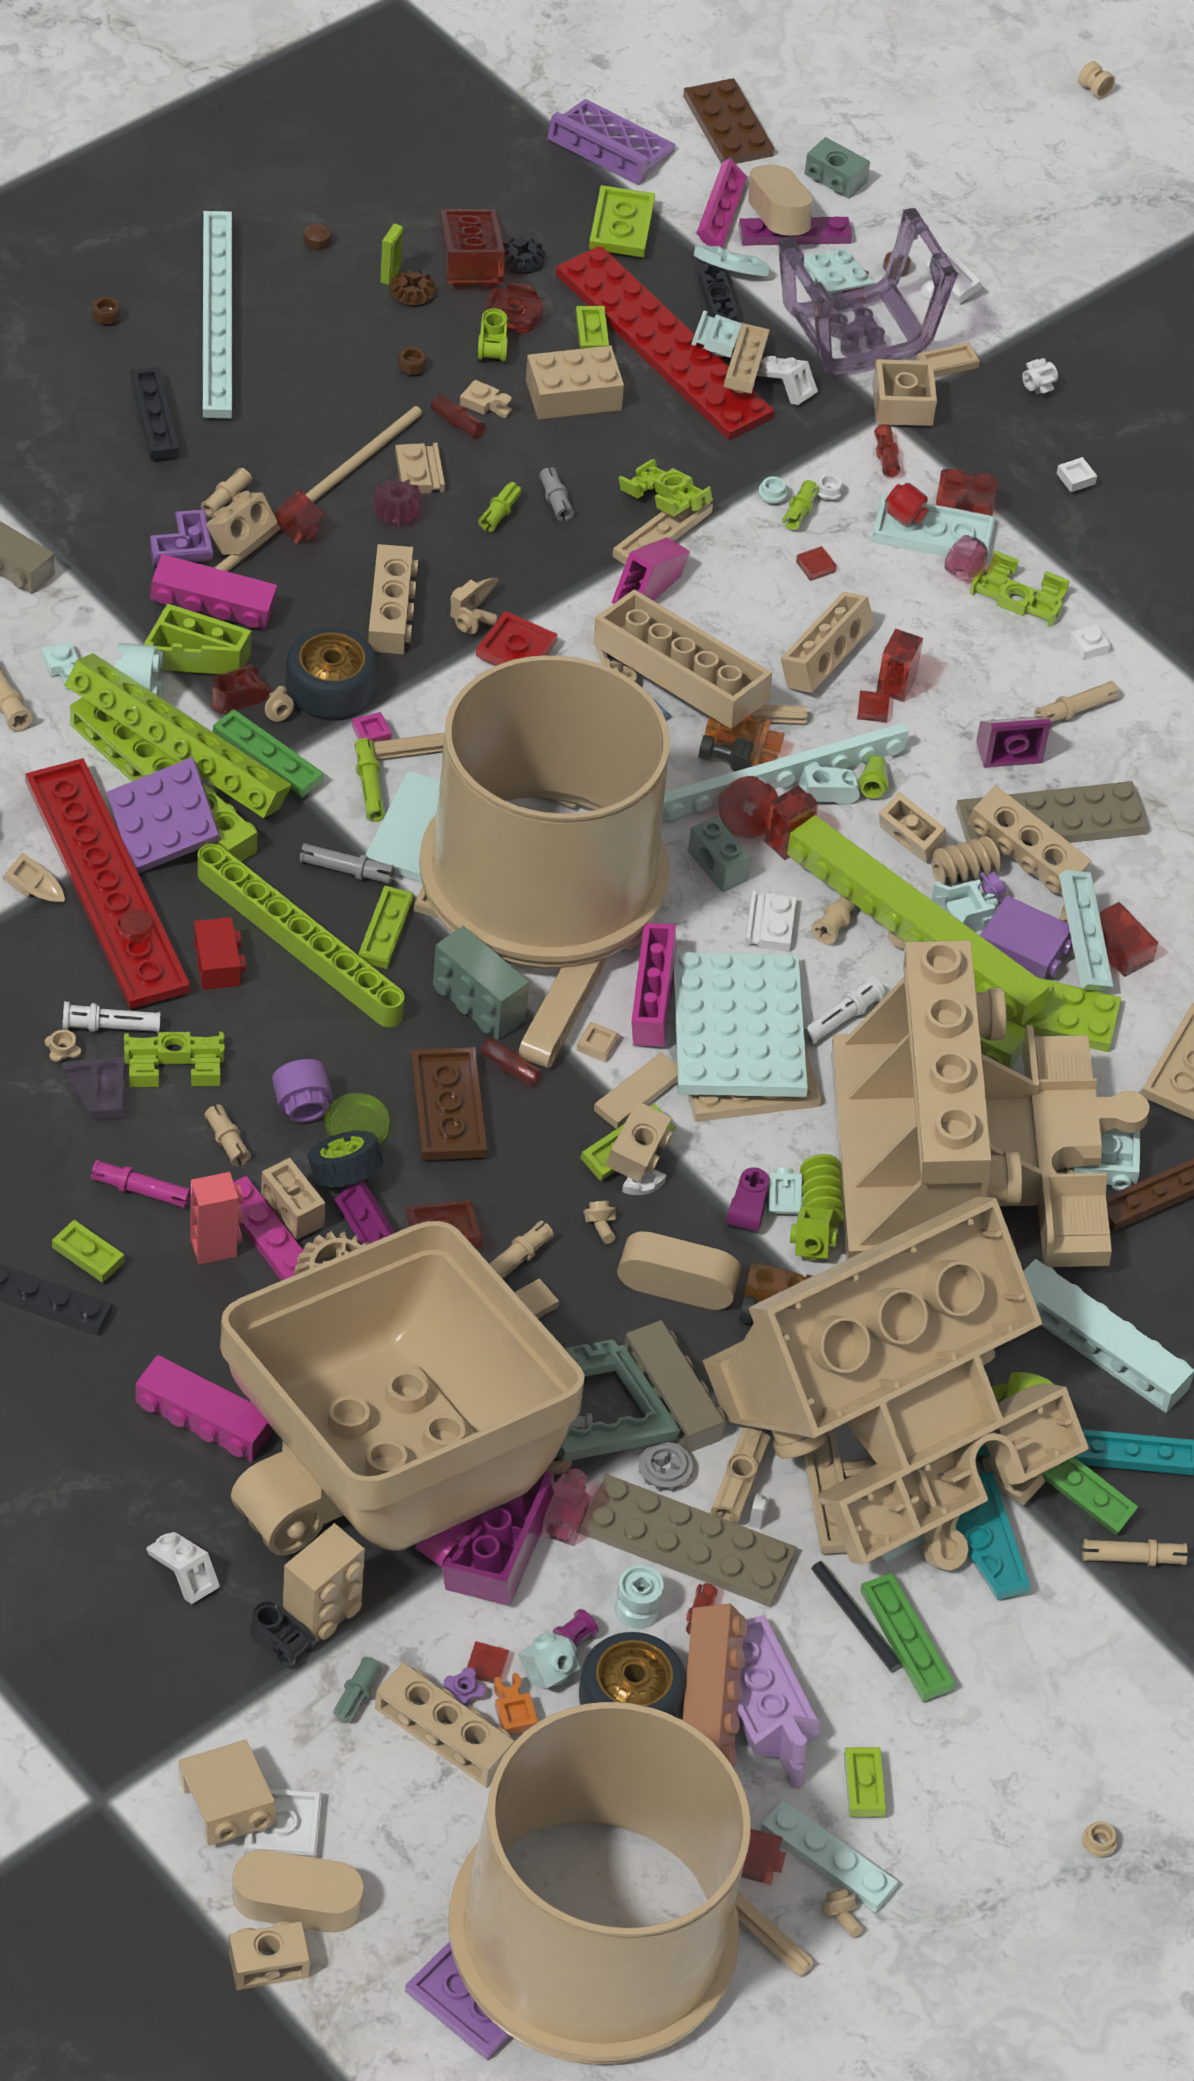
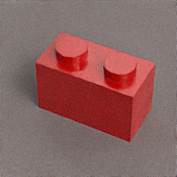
(218, 954)

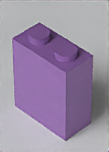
(1029, 937)

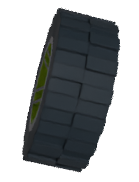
(345, 1158)

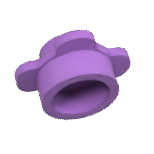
(993, 885)
(467, 1677)

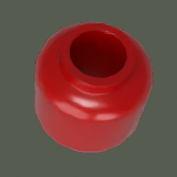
(906, 504)

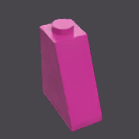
(652, 569)

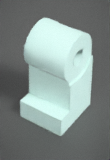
(830, 784)

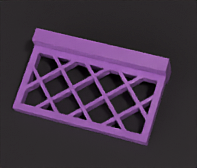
(608, 151)

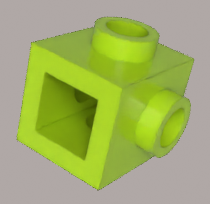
(814, 1233)

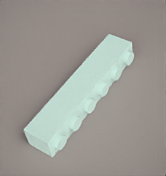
(1108, 1339)

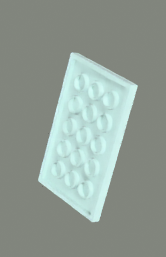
(739, 1024)

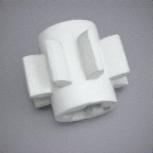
(1040, 376)

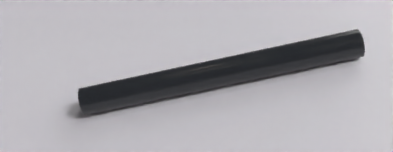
(856, 1616)

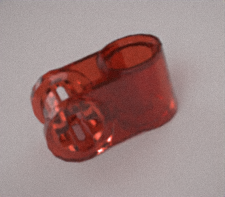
(236, 689)

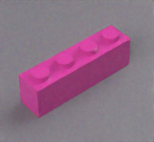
(213, 592)
(654, 985)
(202, 1408)

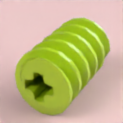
(822, 1184)

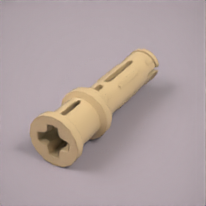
(11, 704)
(835, 917)

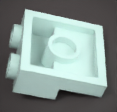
(1119, 1159)

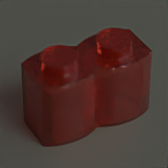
(967, 491)

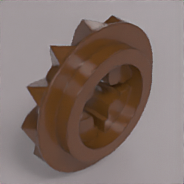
(412, 295)

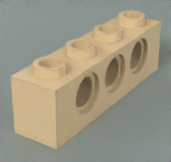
(391, 599)
(827, 642)
(1024, 825)
(449, 1740)

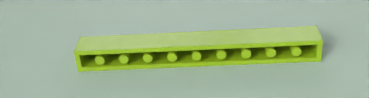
(911, 913)

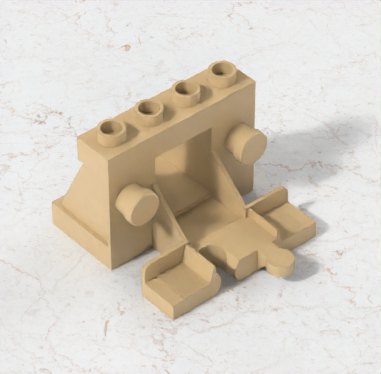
(941, 1123)
(901, 1358)

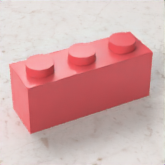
(215, 1217)

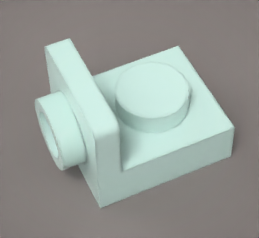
(784, 1192)

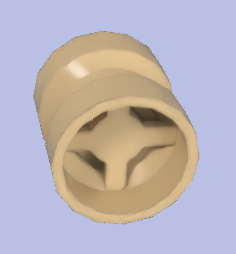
(1096, 79)

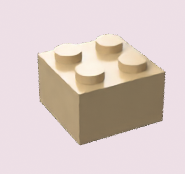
(904, 392)

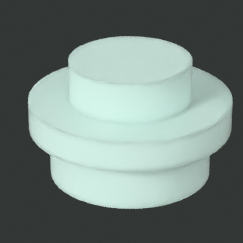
(773, 490)

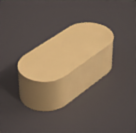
(780, 200)
(679, 1270)
(297, 1889)

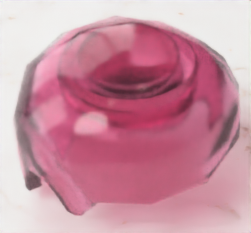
(966, 557)

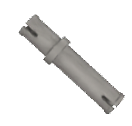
(357, 866)

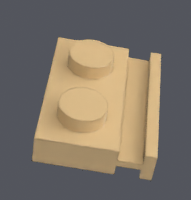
(421, 466)

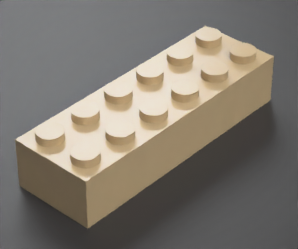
(682, 658)

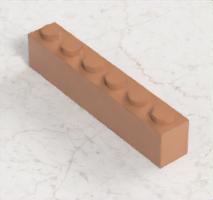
(714, 1674)

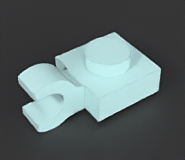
(59, 659)

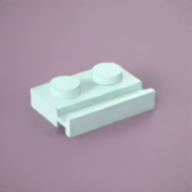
(717, 334)

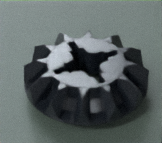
(527, 261)

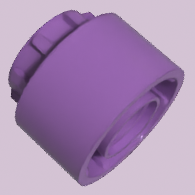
(303, 1090)

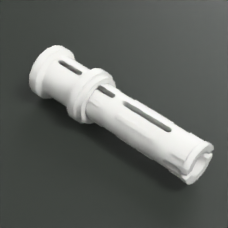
(853, 1003)
(93, 1018)

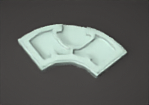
(732, 261)

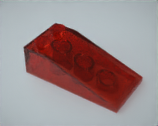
(472, 247)

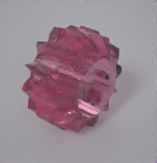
(397, 501)

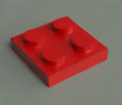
(515, 639)

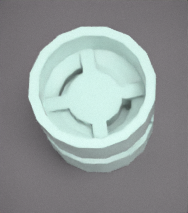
(639, 1597)

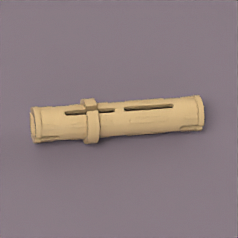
(1068, 706)
(522, 1249)
(1135, 1552)

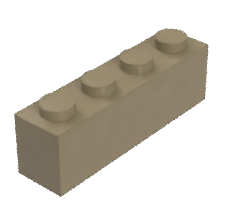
(24, 560)
(676, 1385)

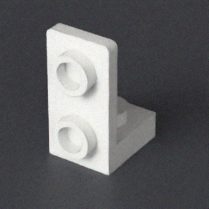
(795, 375)
(188, 1562)

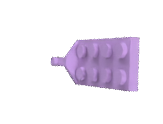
(773, 1703)

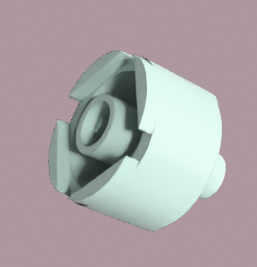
(141, 664)

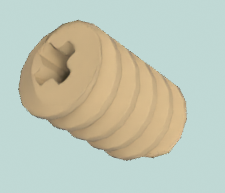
(965, 858)

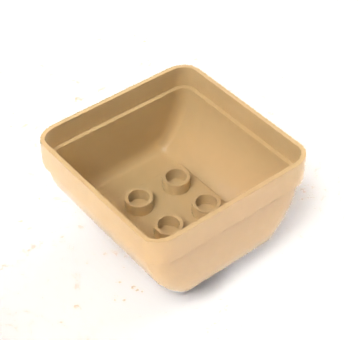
(398, 1391)

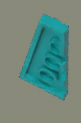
(993, 1544)

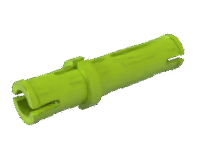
(368, 771)

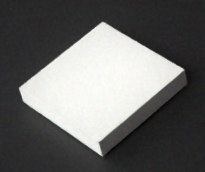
(296, 1824)

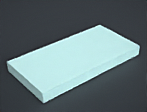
(935, 533)
(404, 825)

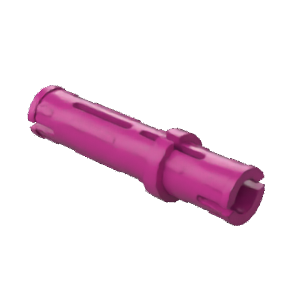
(142, 1184)

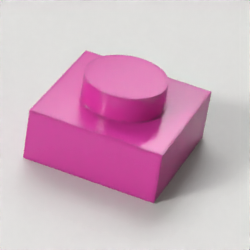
(371, 727)

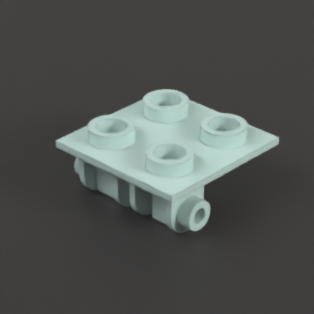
(836, 271)

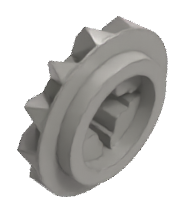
(656, 1455)

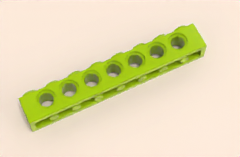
(177, 734)
(139, 758)

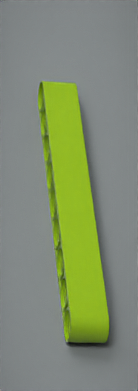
(301, 935)

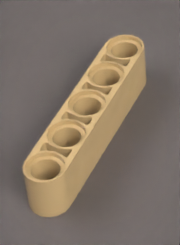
(559, 1012)

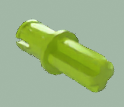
(500, 507)

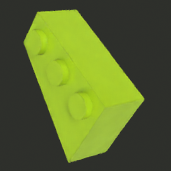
(199, 642)

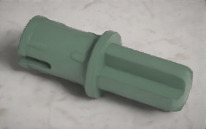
(357, 1689)

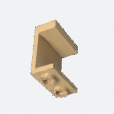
(228, 1791)

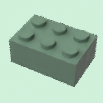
(480, 983)

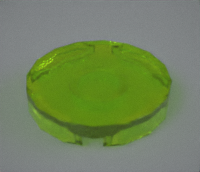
(358, 1113)

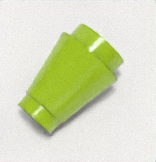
(874, 778)

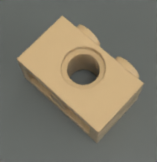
(912, 827)
(642, 1125)
(256, 1969)

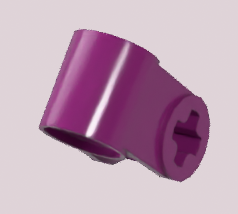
(749, 1200)

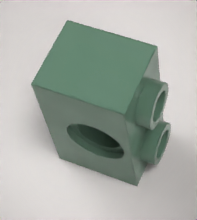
(837, 167)
(719, 854)

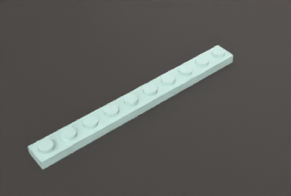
(217, 314)
(789, 769)

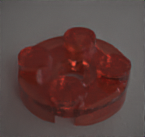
(519, 294)
(732, 802)

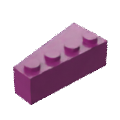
(500, 1547)

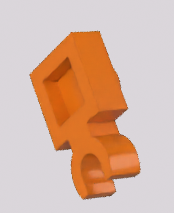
(513, 1709)

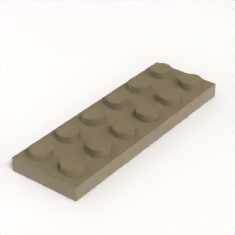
(1076, 812)
(688, 1540)

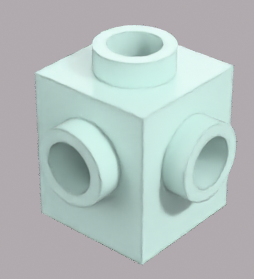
(550, 1660)

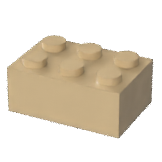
(574, 382)
(325, 1582)

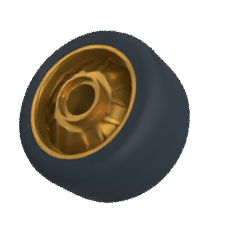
(331, 672)
(634, 1671)

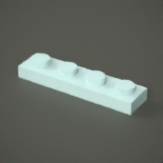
(1086, 930)
(830, 1856)

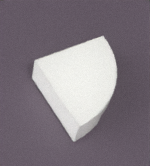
(648, 1184)
(758, 1511)

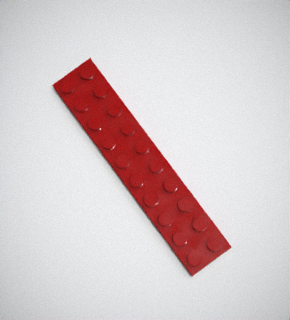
(663, 342)
(105, 881)

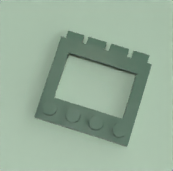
(627, 1432)

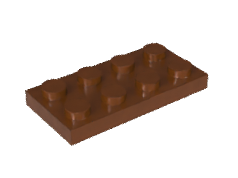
(728, 121)
(448, 1103)

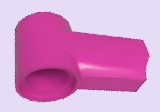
(446, 1543)

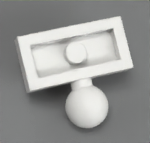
(965, 283)

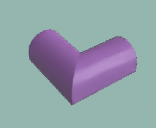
(189, 544)

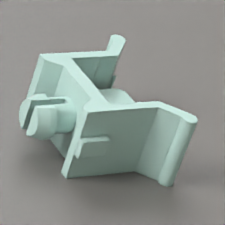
(966, 903)

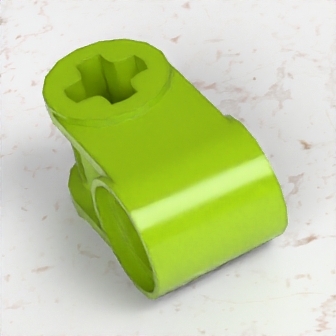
(493, 335)

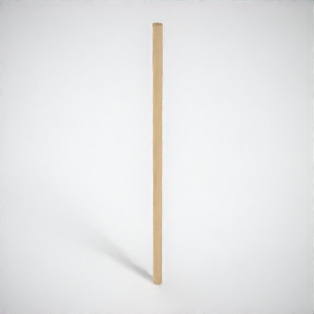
(331, 480)

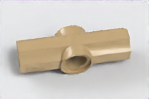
(746, 1461)

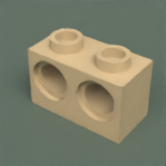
(241, 522)
(293, 1198)

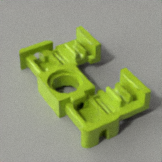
(676, 497)
(1041, 605)
(202, 1049)

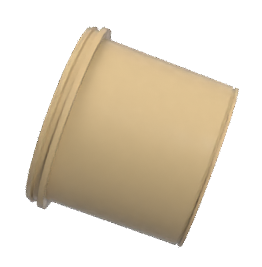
(544, 882)
(584, 1985)

